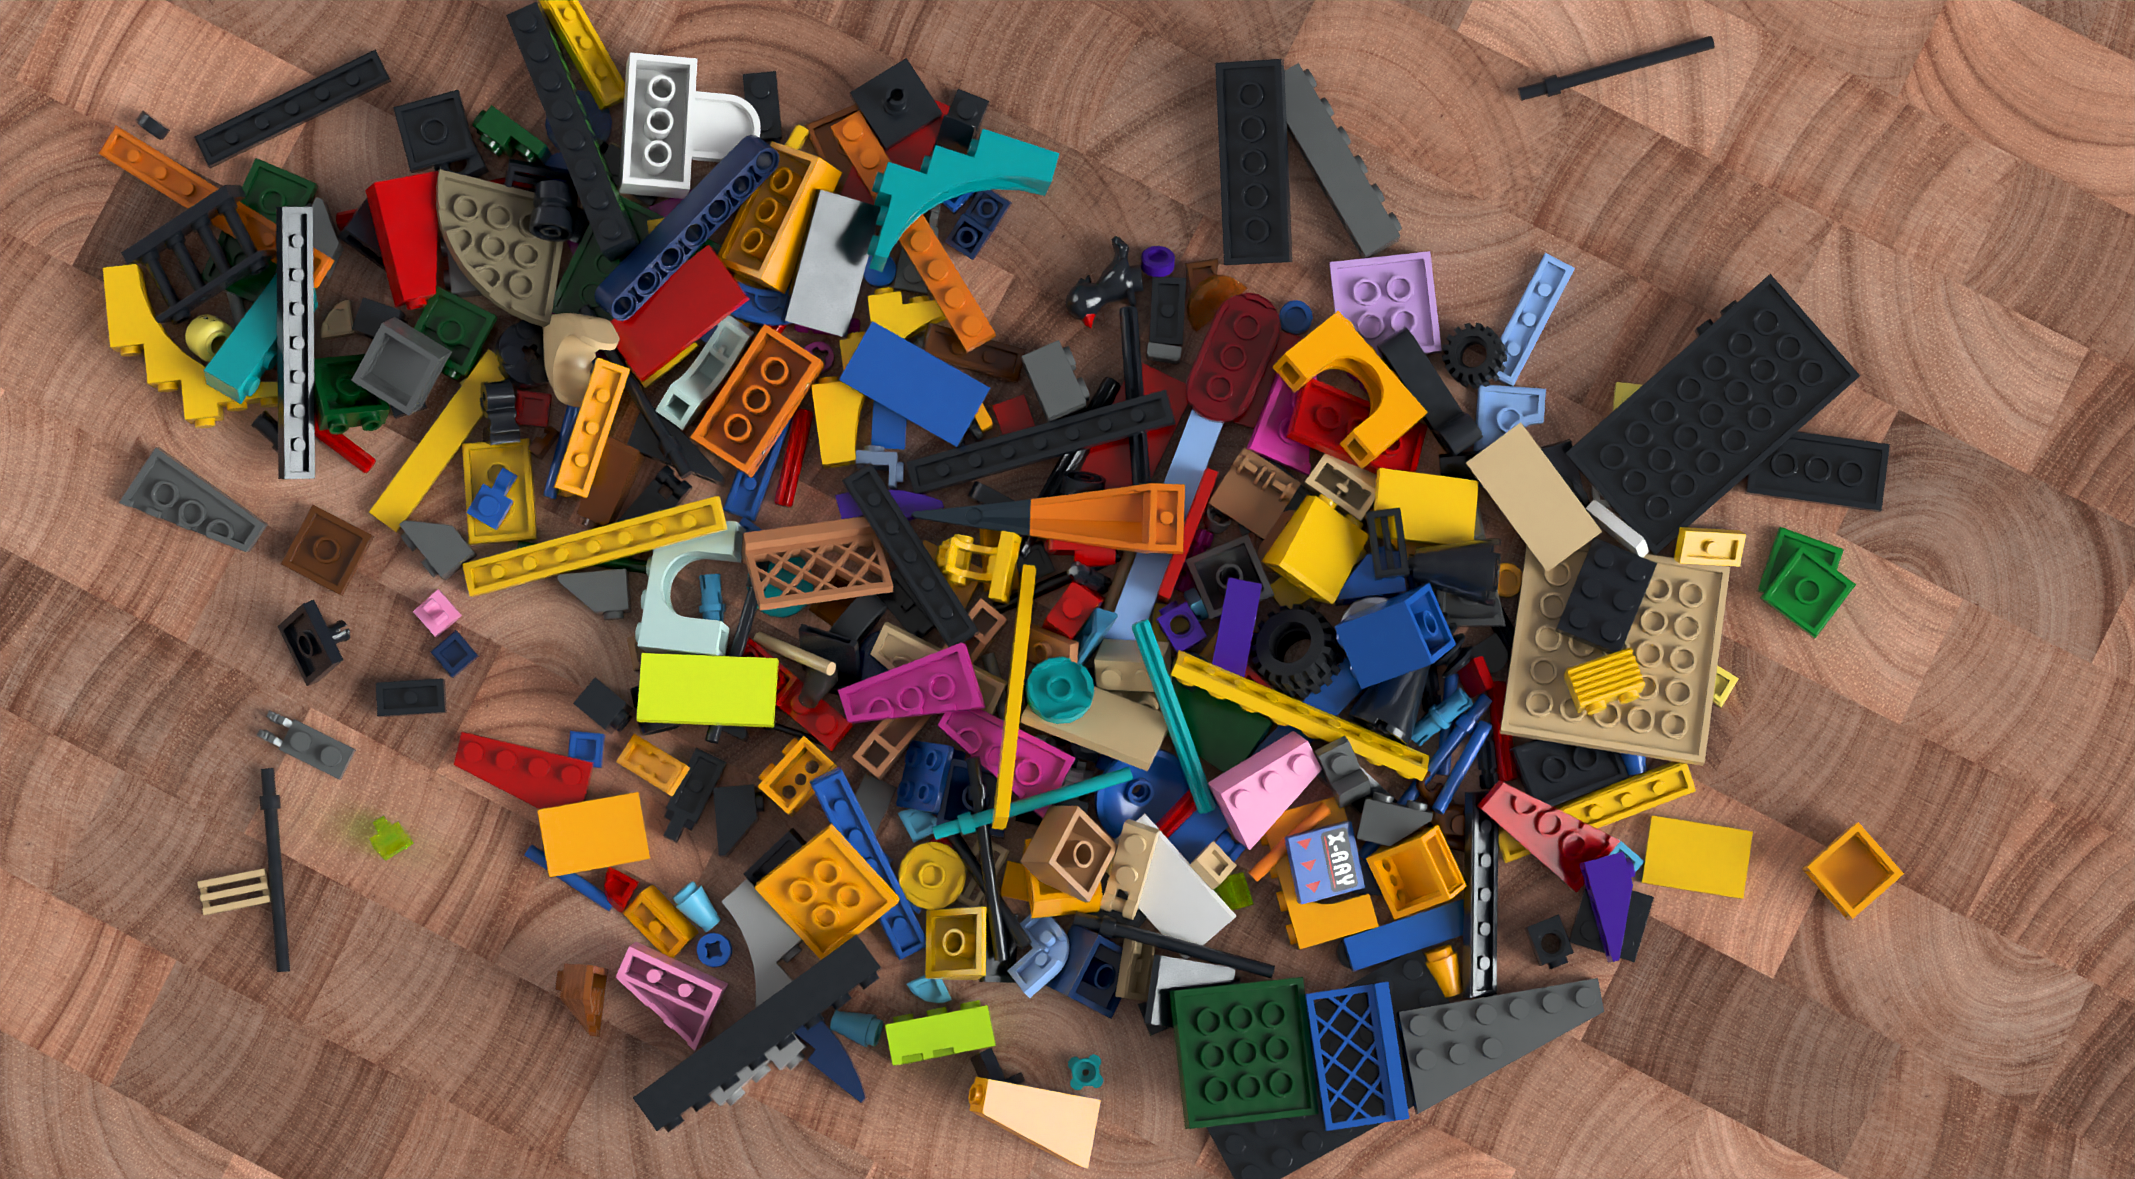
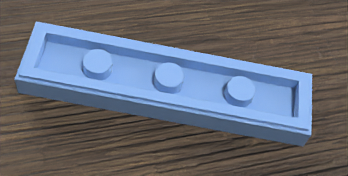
(1532, 314)

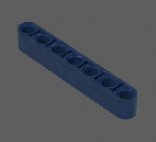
(686, 227)

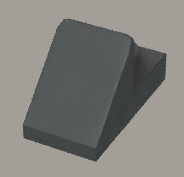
(1343, 772)

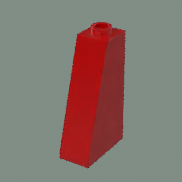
(407, 235)

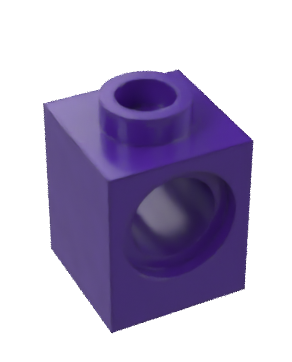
(1180, 642)

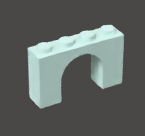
(661, 627)

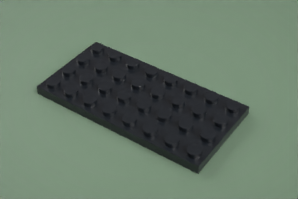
(1712, 414)
(1284, 1145)

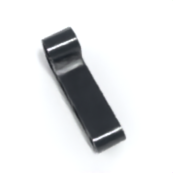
(1445, 419)

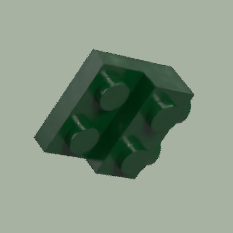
(505, 136)
(458, 328)
(341, 401)

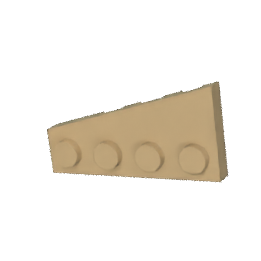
(898, 647)

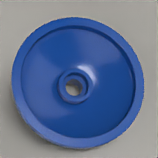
(1158, 793)

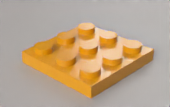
(827, 892)

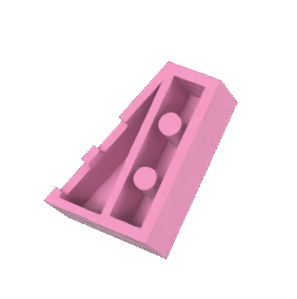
(1264, 786)
(673, 991)

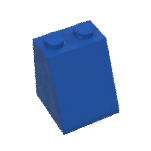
(1395, 636)

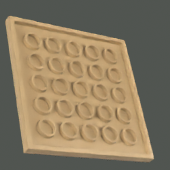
(1674, 647)

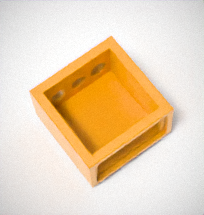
(777, 777)
(1419, 870)
(1852, 871)
(1050, 902)

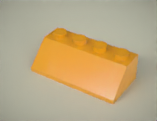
(774, 219)

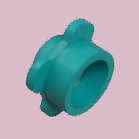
(1092, 1079)

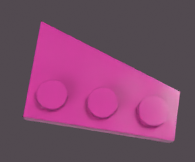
(1272, 427)

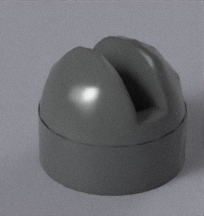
(1214, 526)

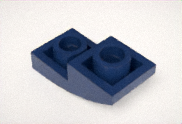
(978, 222)

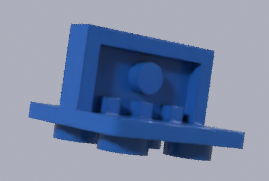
(926, 776)

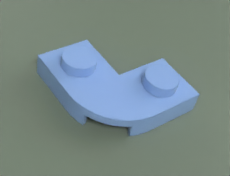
(1045, 959)

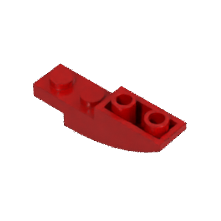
(821, 722)

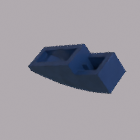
(833, 1059)

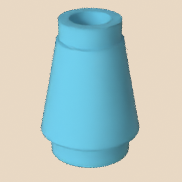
(696, 906)
(858, 1027)

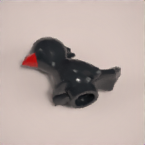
(1114, 285)

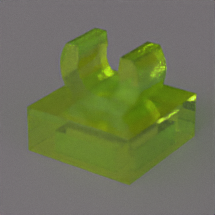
(390, 838)
(1235, 892)

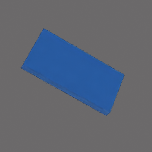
(914, 384)

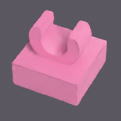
(437, 613)

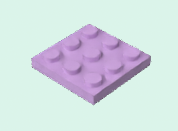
(1386, 295)

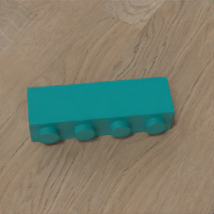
(248, 349)

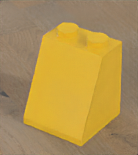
(1317, 549)

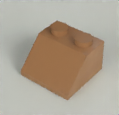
(1069, 852)

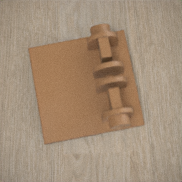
(1254, 493)

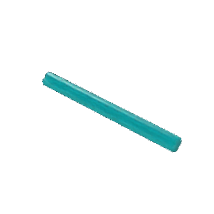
(1173, 716)

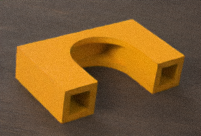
(1340, 347)
(1312, 921)

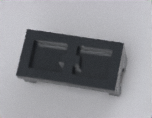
(906, 607)

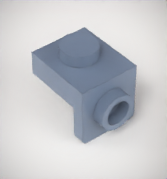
(882, 461)

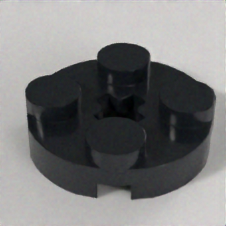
(511, 357)

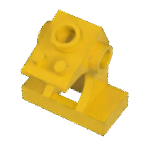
(955, 558)

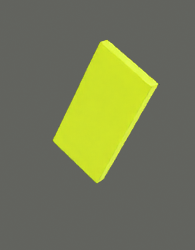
(707, 690)

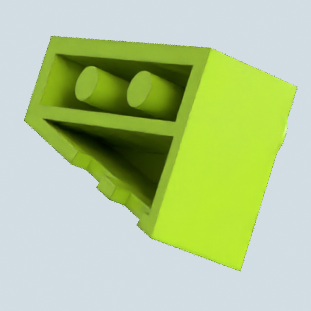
(940, 1033)

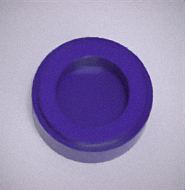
(1157, 261)

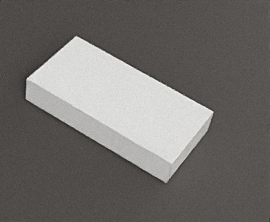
(1617, 529)

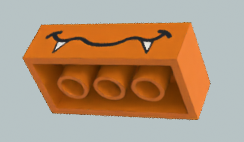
(758, 401)

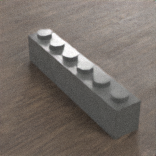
(1335, 167)

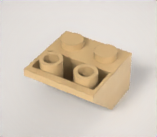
(1344, 484)
(1123, 671)

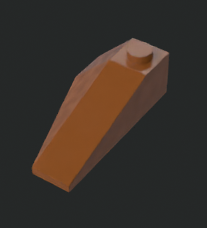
(584, 994)

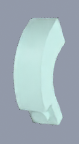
(696, 387)

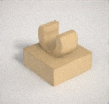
(1212, 865)

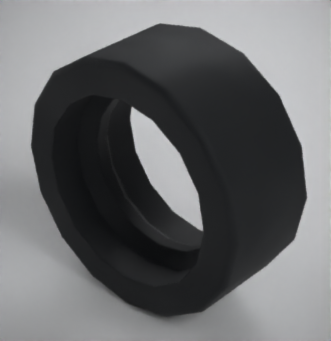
(859, 618)

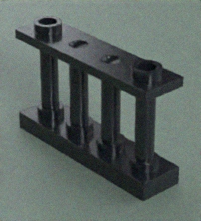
(172, 236)

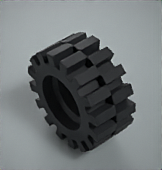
(1460, 342)

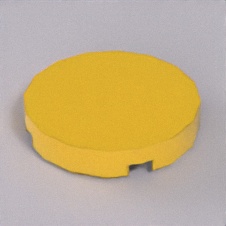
(932, 875)

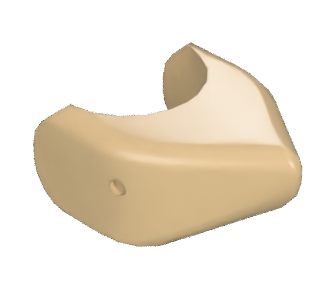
(569, 352)

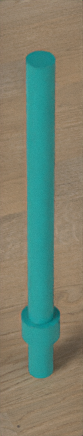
(967, 823)

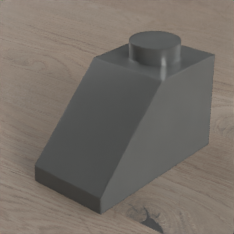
(602, 591)

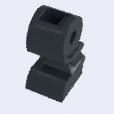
(498, 407)

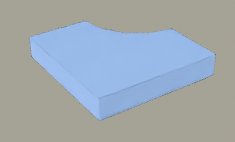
(1503, 408)

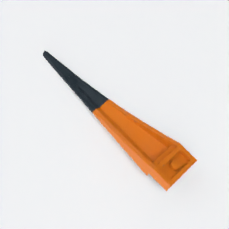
(1123, 518)

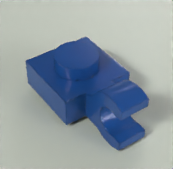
(491, 503)

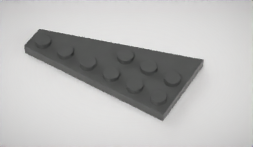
(1470, 1039)

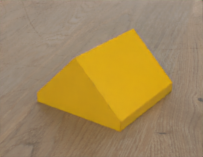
(956, 943)

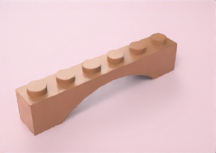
(894, 735)

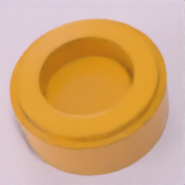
(1509, 580)

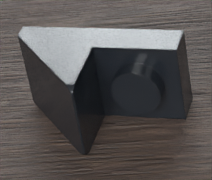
(961, 122)

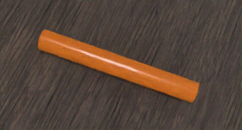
(1280, 850)

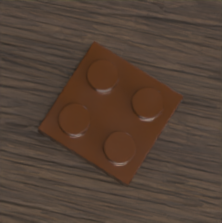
(327, 550)

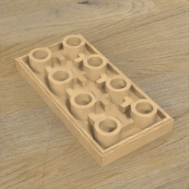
(1533, 497)
(1111, 728)

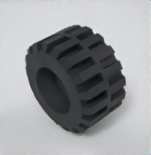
(1284, 630)

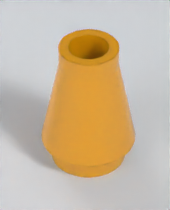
(1445, 969)

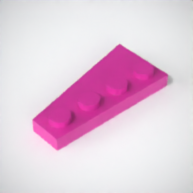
(922, 687)
(1037, 764)

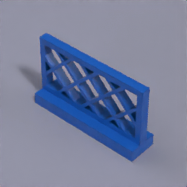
(1386, 1050)

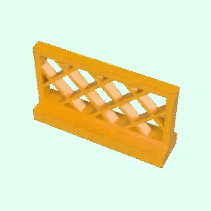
(591, 429)

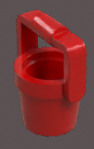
(1085, 554)

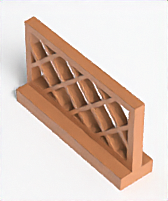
(811, 542)

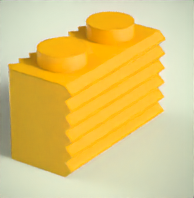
(1604, 681)

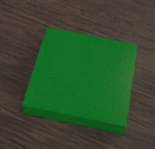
(1785, 545)
(1807, 591)

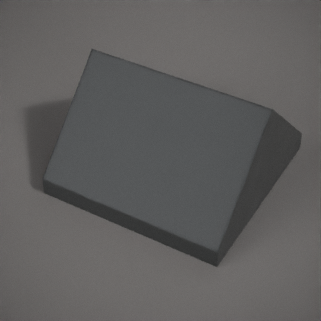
(1214, 567)

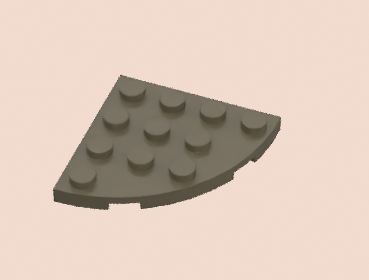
(493, 245)

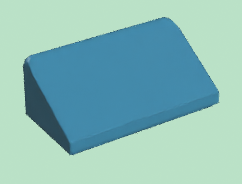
(1093, 633)

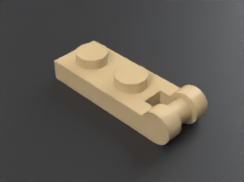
(1130, 868)

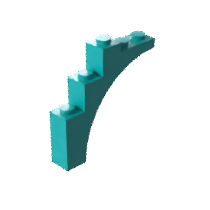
(990, 164)

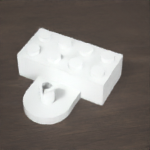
(673, 124)

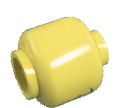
(207, 335)

